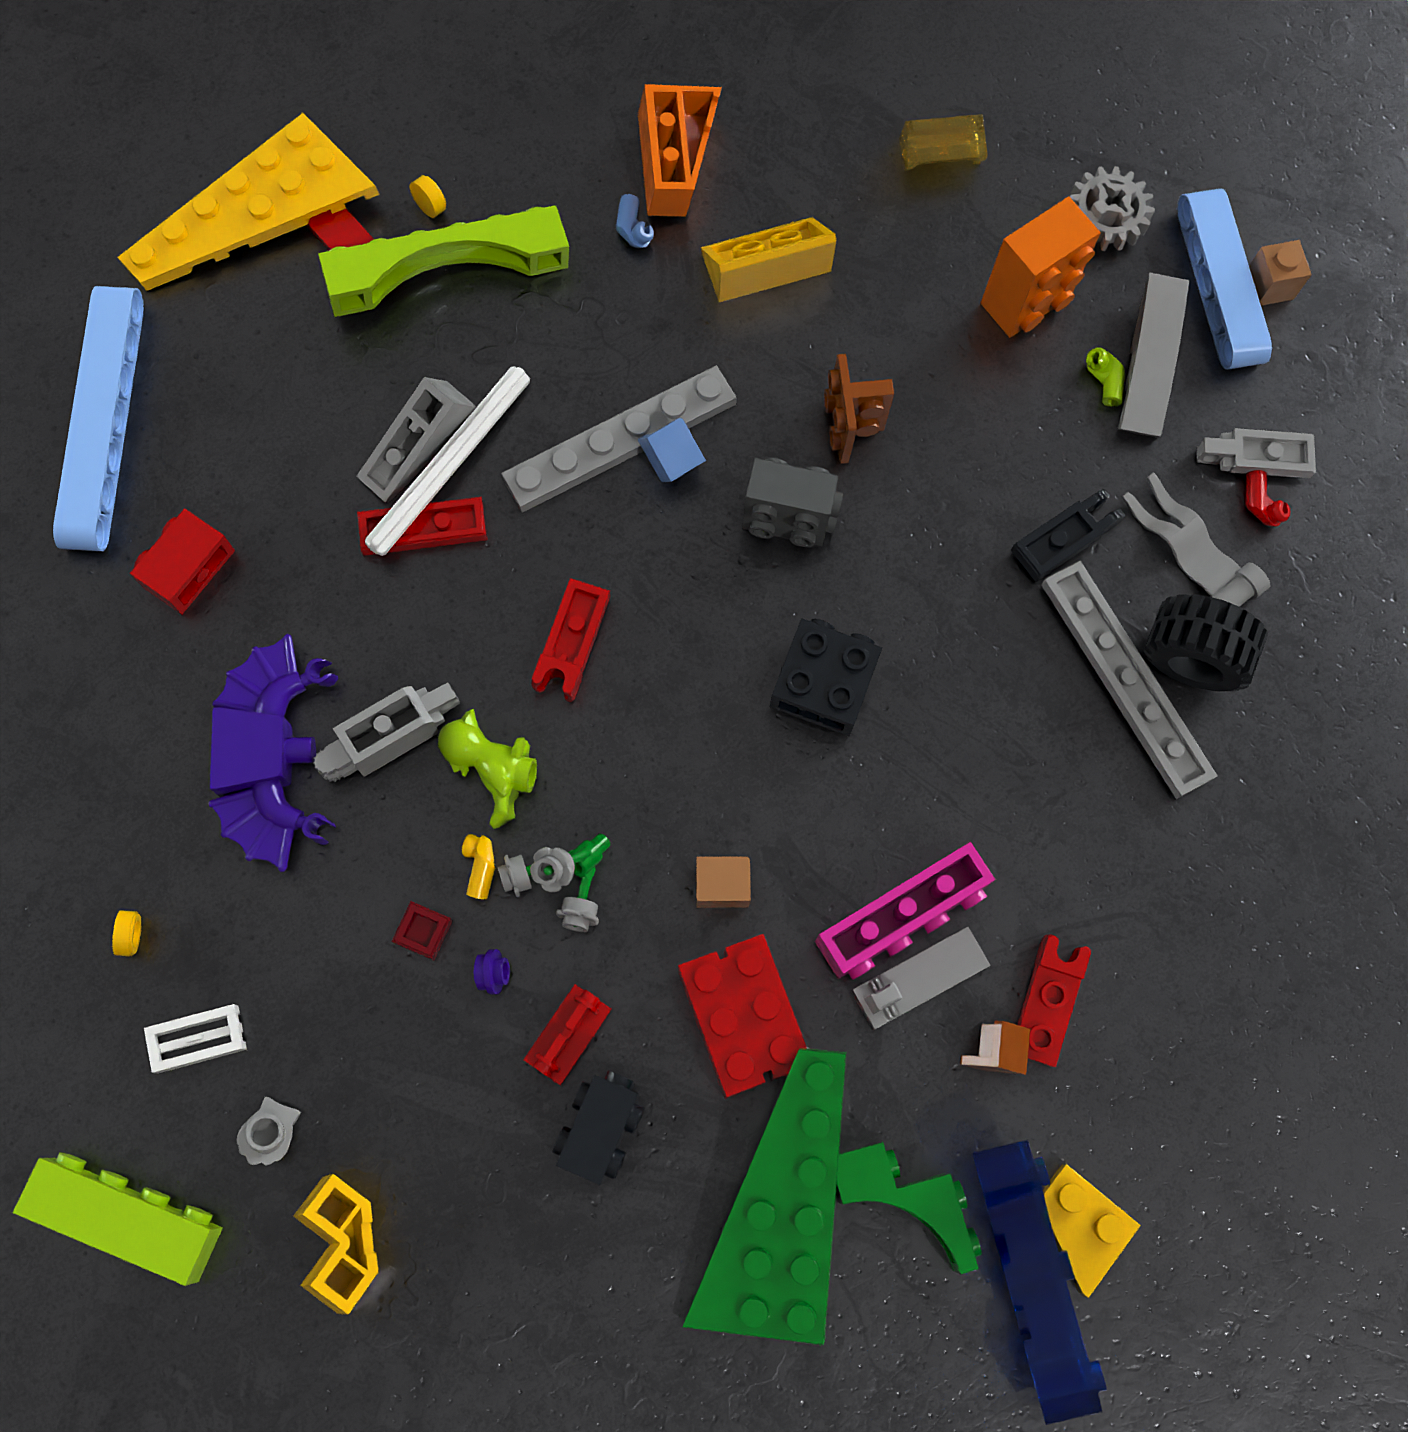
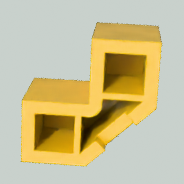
(349, 1262)

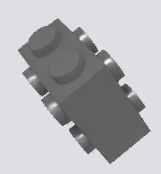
(791, 502)

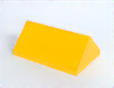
(769, 258)

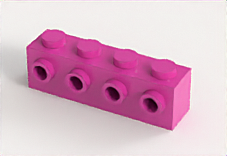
(904, 910)

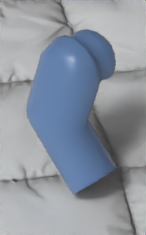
(628, 226)

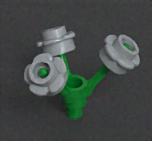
(555, 869)

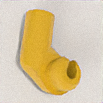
(483, 866)

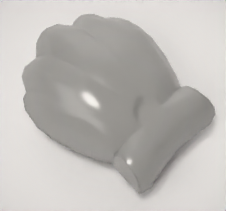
(267, 1133)

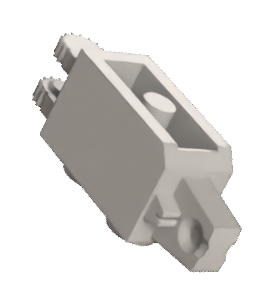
(385, 731)

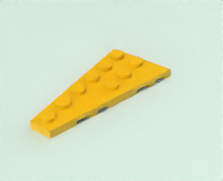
(253, 202)

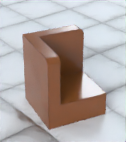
(1001, 1049)

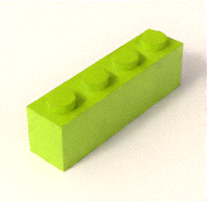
(119, 1219)

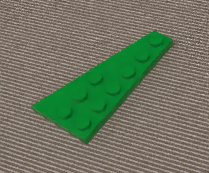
(777, 1242)

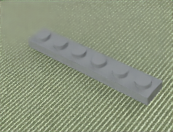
(616, 439)
(1129, 680)

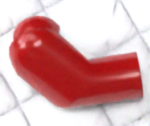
(1260, 504)

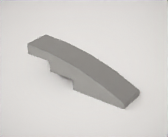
(1154, 355)

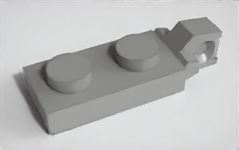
(1270, 451)

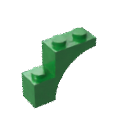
(934, 1201)

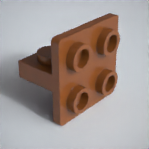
(855, 406)

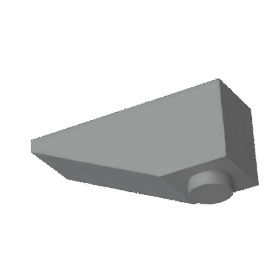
(415, 437)

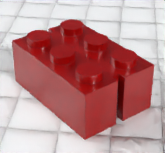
(742, 1014)

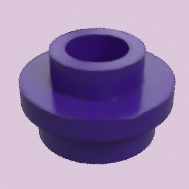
(491, 971)

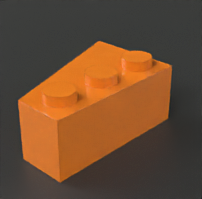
(673, 141)

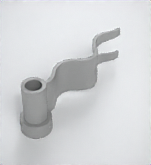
(1197, 553)

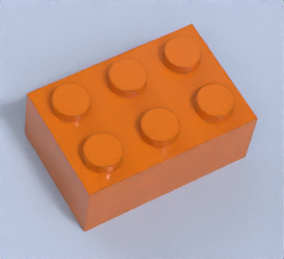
(1040, 267)

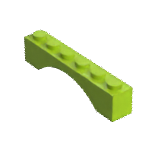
(366, 273)

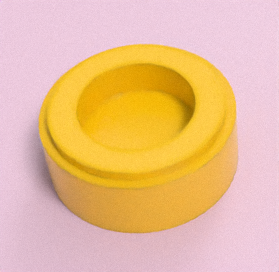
(428, 196)
(126, 933)

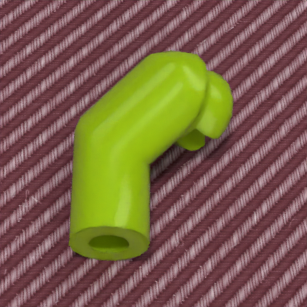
(1109, 373)

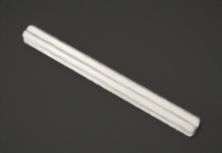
(447, 461)

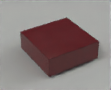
(422, 930)

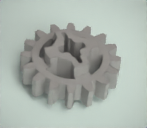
(1110, 206)

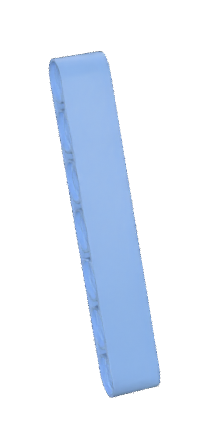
(98, 419)

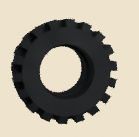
(1206, 642)

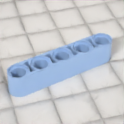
(1224, 279)

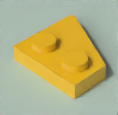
(1086, 1226)

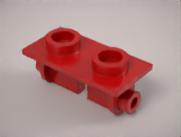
(567, 1034)

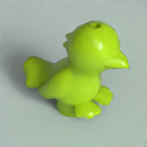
(500, 767)

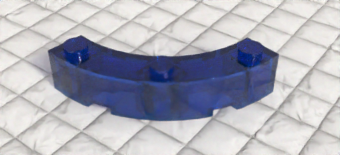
(1037, 1282)

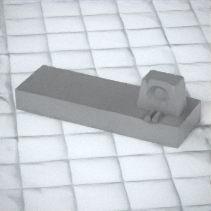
(920, 978)

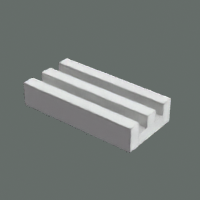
(233, 1029)

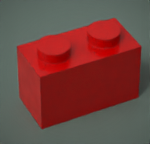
(182, 561)

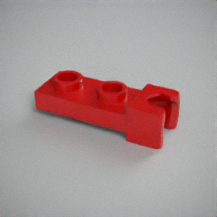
(571, 637)
(1051, 999)

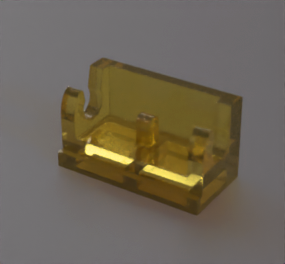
(943, 140)

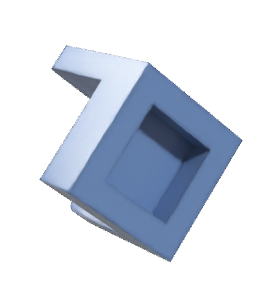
(672, 450)

